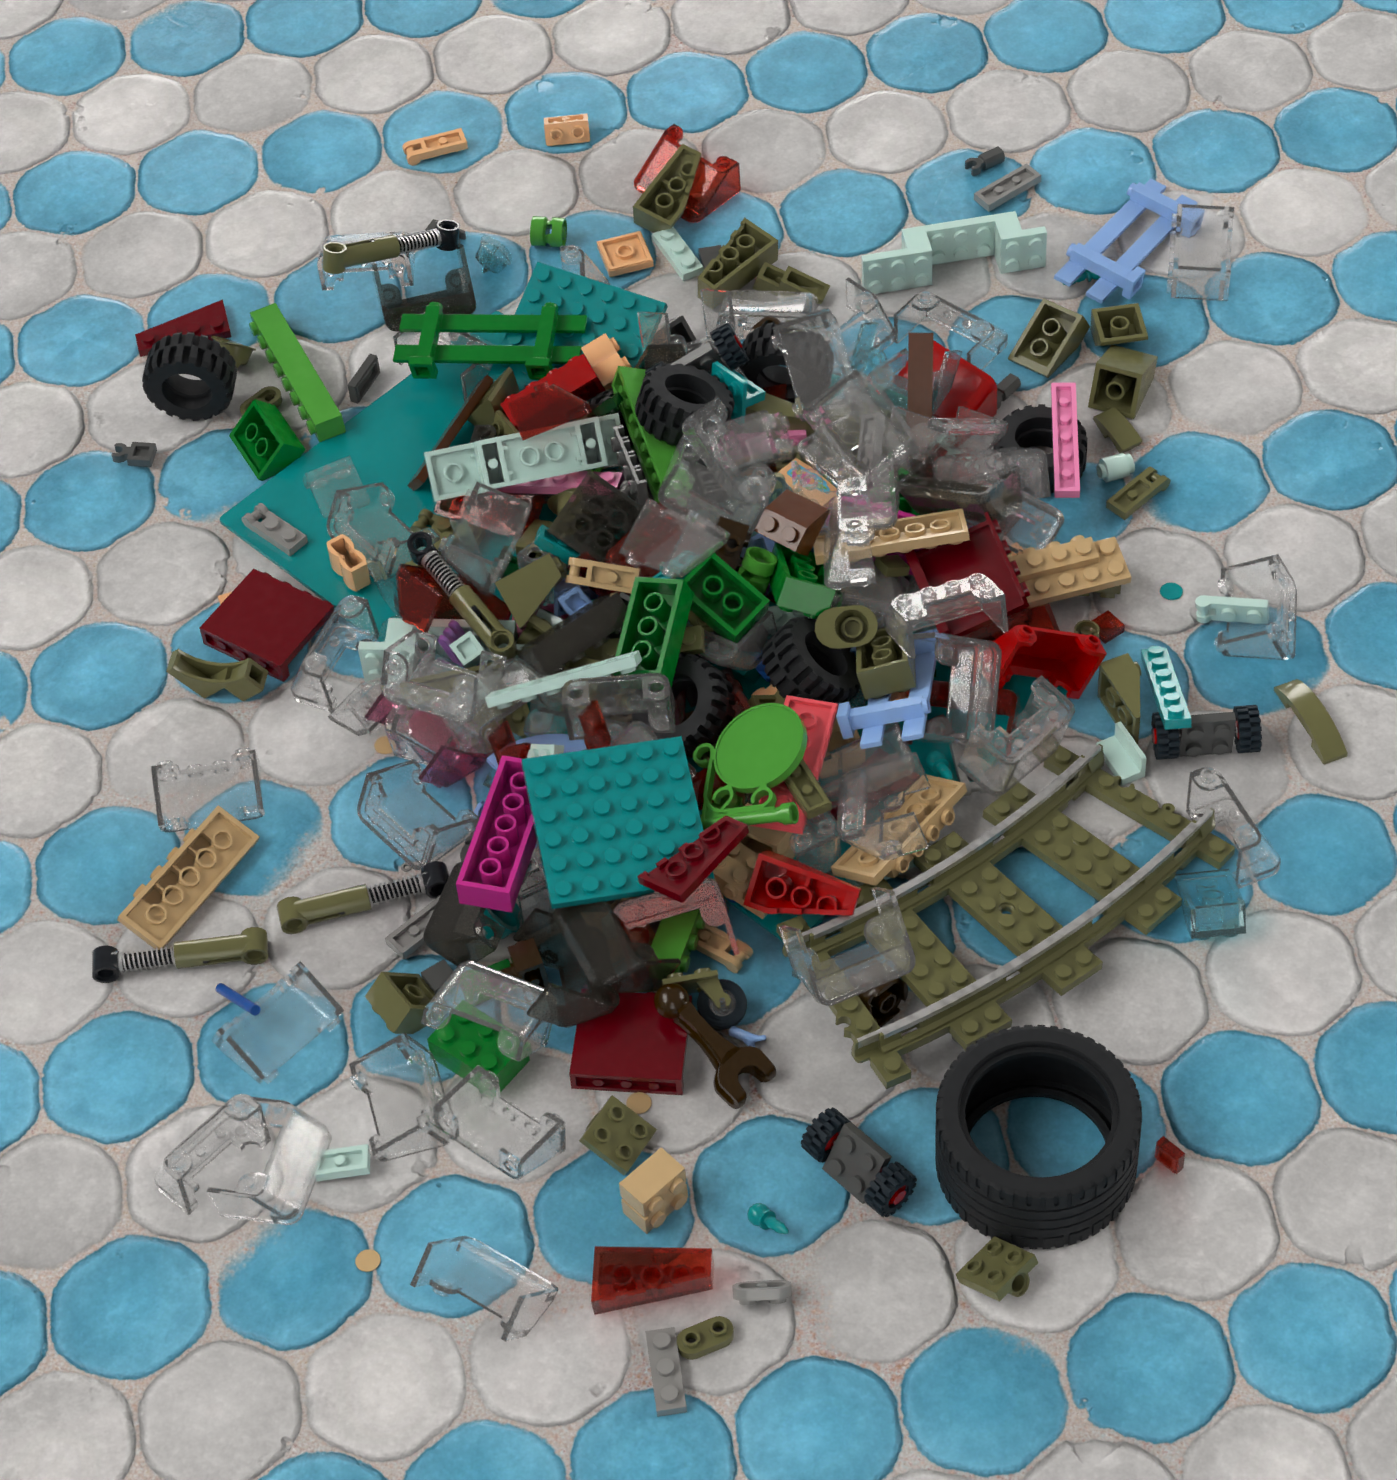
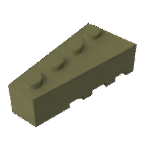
(739, 259)

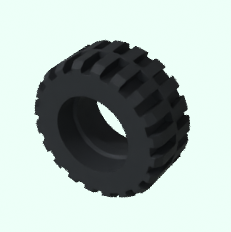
(194, 357)
(765, 361)
(673, 394)
(1034, 428)
(806, 667)
(712, 707)

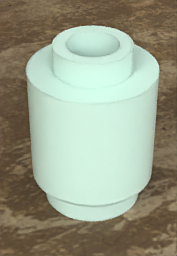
(1115, 467)

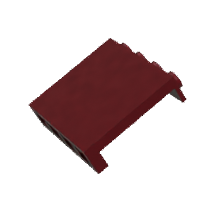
(980, 554)
(265, 622)
(630, 1050)

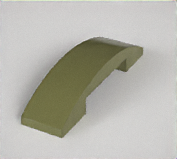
(1314, 718)

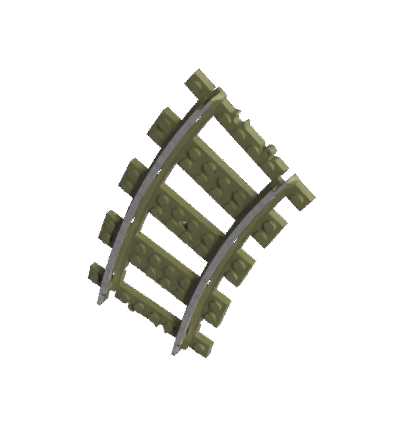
(1043, 947)

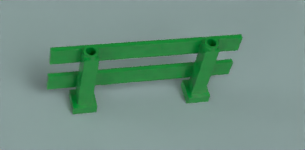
(537, 358)

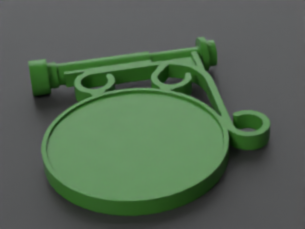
(752, 757)

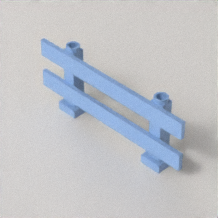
(1126, 269)
(883, 711)

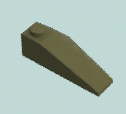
(668, 193)

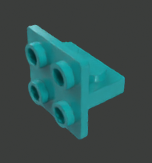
(743, 390)

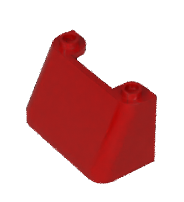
(970, 388)
(1056, 655)

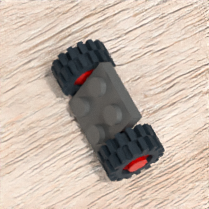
(728, 352)
(1209, 734)
(858, 1162)

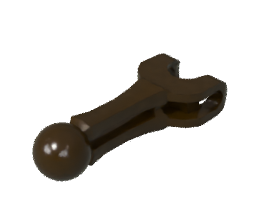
(727, 1059)

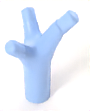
(745, 1036)

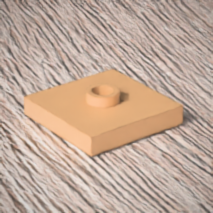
(625, 254)

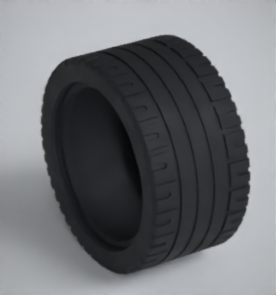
(1052, 1066)

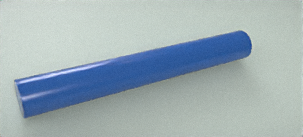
(238, 999)

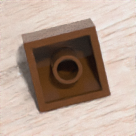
(792, 521)

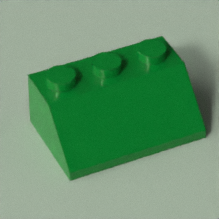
(266, 440)

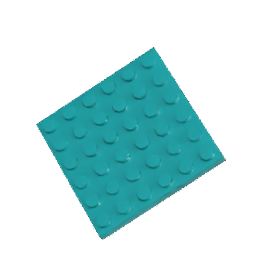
(606, 306)
(609, 817)

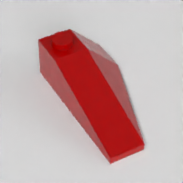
(792, 887)

